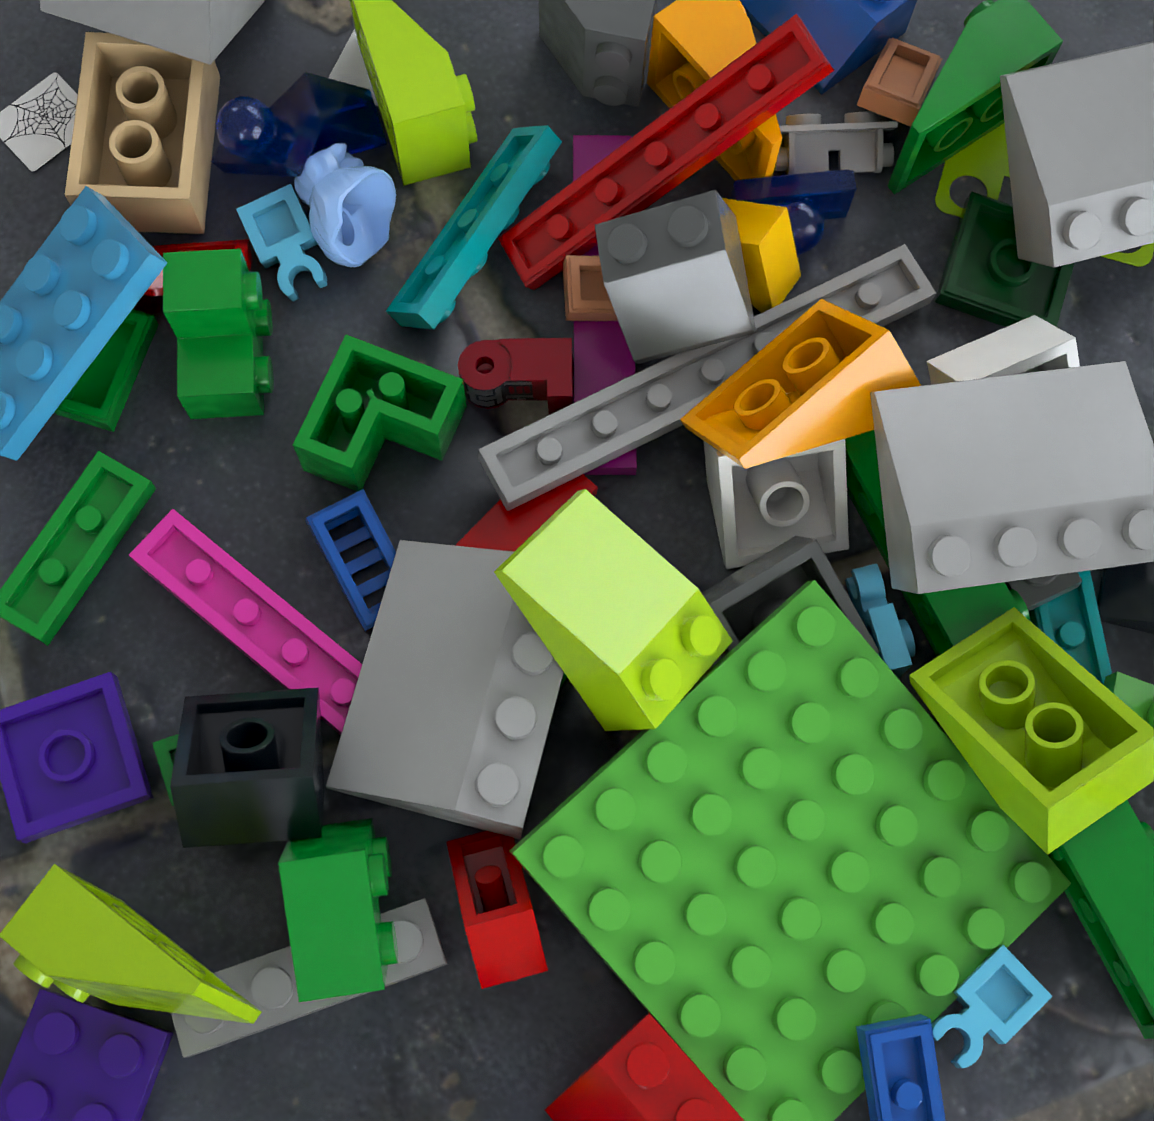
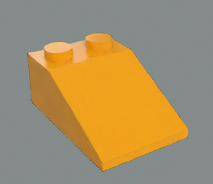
(692, 45)
(802, 388)

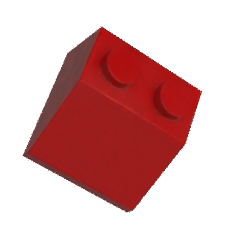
(642, 1080)

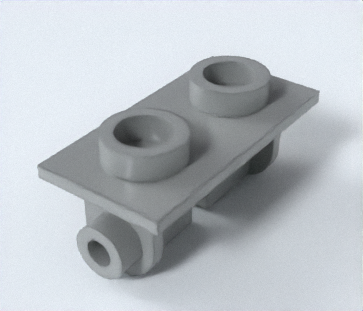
(856, 140)

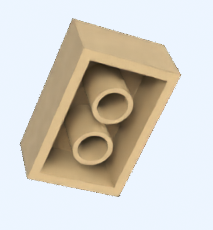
(144, 133)

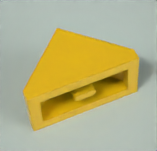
(767, 251)

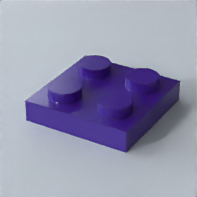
(69, 758)
(81, 1064)

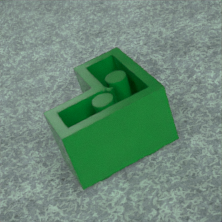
(219, 333)
(372, 399)
(335, 912)

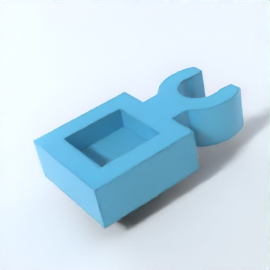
(282, 234)
(890, 635)
(995, 1001)

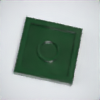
(987, 276)

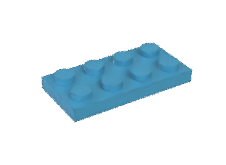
(66, 312)

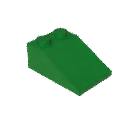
(967, 92)

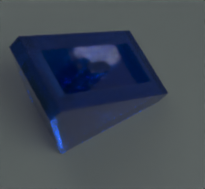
(343, 109)

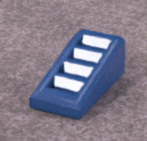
(336, 515)

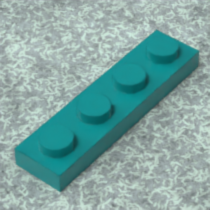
(474, 226)

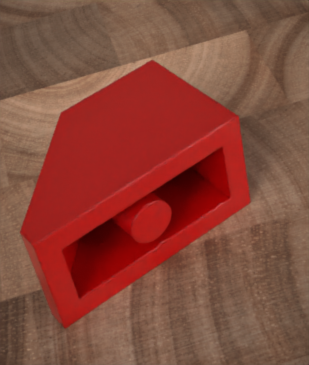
(496, 908)

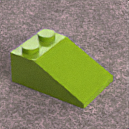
(416, 92)
(613, 614)
(1037, 728)
(106, 949)

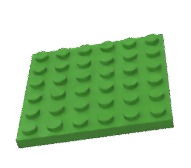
(790, 864)

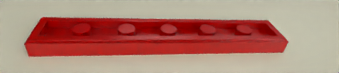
(668, 150)

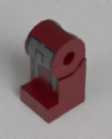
(518, 371)

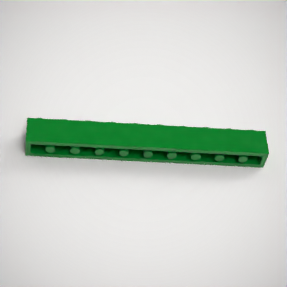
(1104, 862)

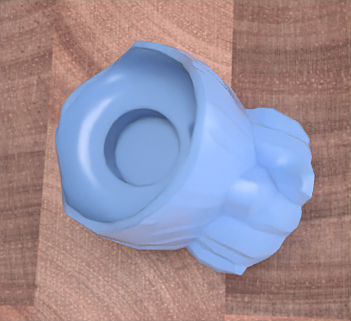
(347, 205)

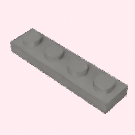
(271, 983)

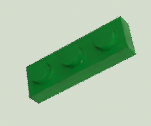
(73, 547)

